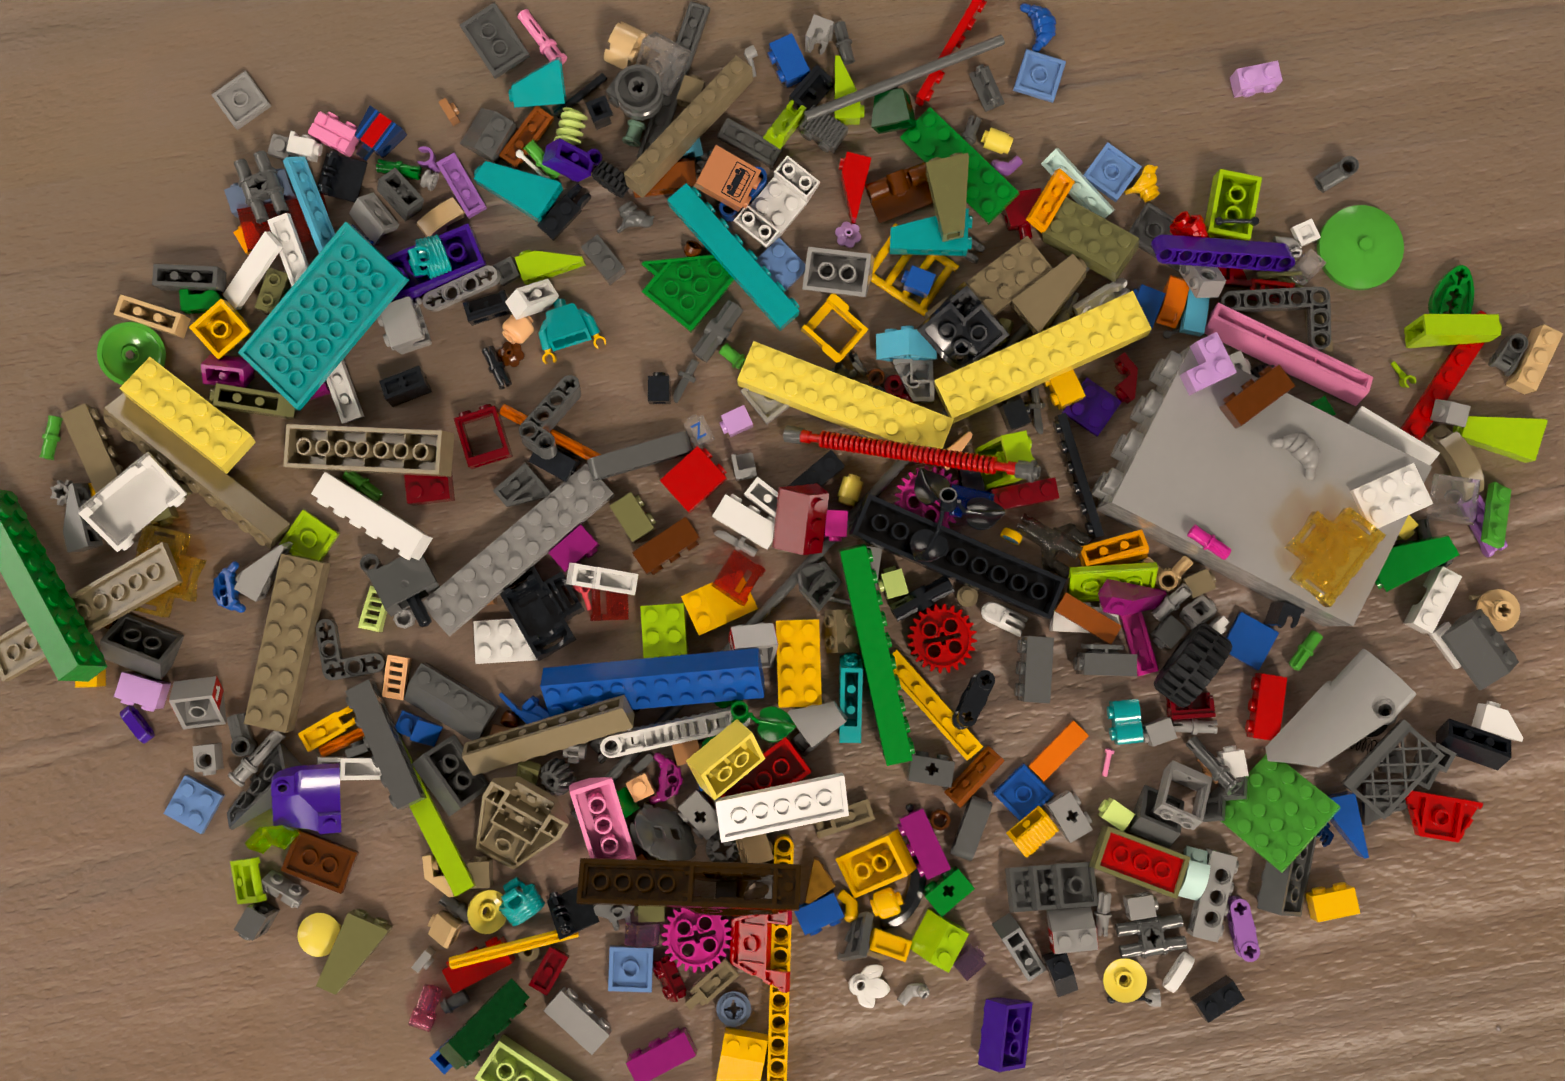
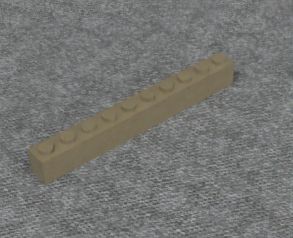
(196, 471)

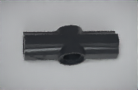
(921, 598)

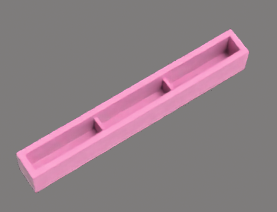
(1293, 356)

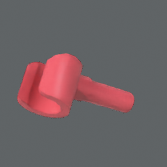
(584, 591)

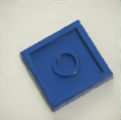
(1250, 640)
(1022, 792)

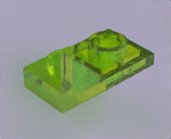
(271, 835)

